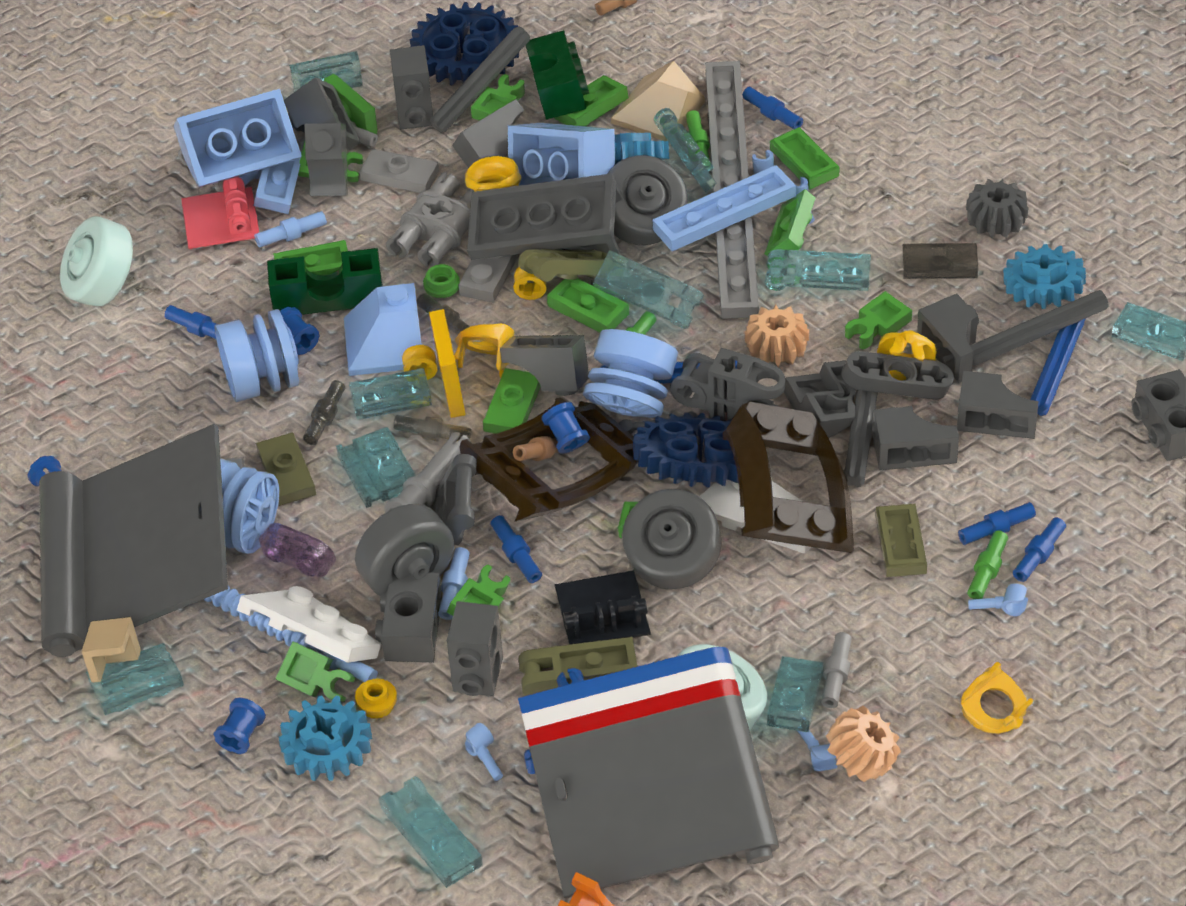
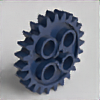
(448, 37)
(686, 449)

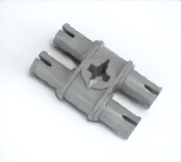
(433, 219)

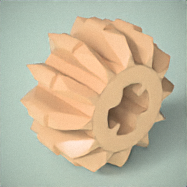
(777, 335)
(863, 743)

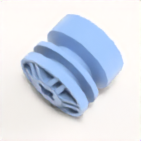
(257, 355)
(632, 366)
(248, 505)

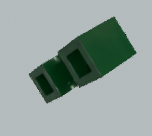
(557, 74)
(310, 293)

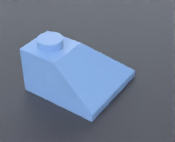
(382, 330)

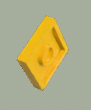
(447, 363)

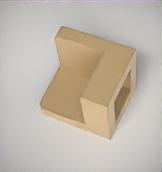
(109, 643)

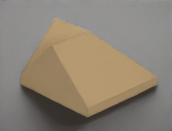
(658, 90)

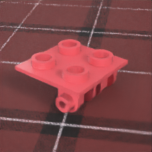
(220, 215)

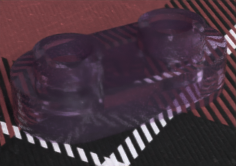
(297, 550)

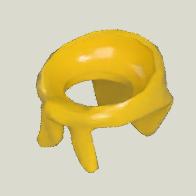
(492, 174)
(491, 339)
(895, 343)
(994, 679)

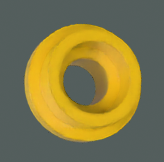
(377, 706)

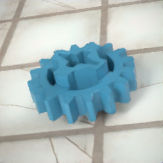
(639, 144)
(1044, 276)
(325, 738)

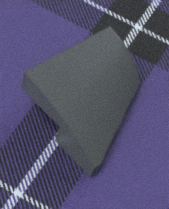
(824, 396)

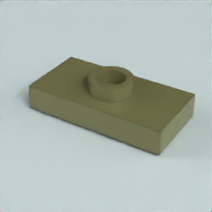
(285, 461)
(901, 540)

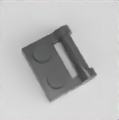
(454, 496)

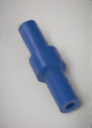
(772, 108)
(194, 322)
(996, 521)
(516, 549)
(1039, 549)

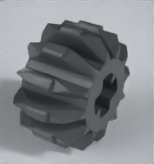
(997, 208)

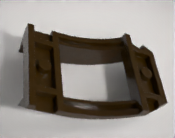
(525, 488)
(782, 519)

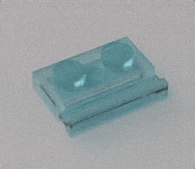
(375, 466)
(137, 680)

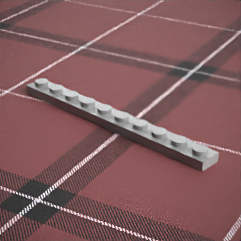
(730, 165)

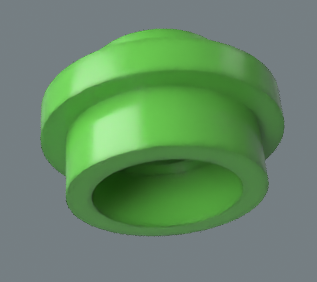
(441, 281)

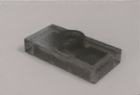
(940, 261)

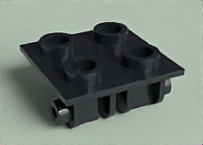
(603, 608)

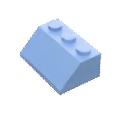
(237, 138)
(560, 151)

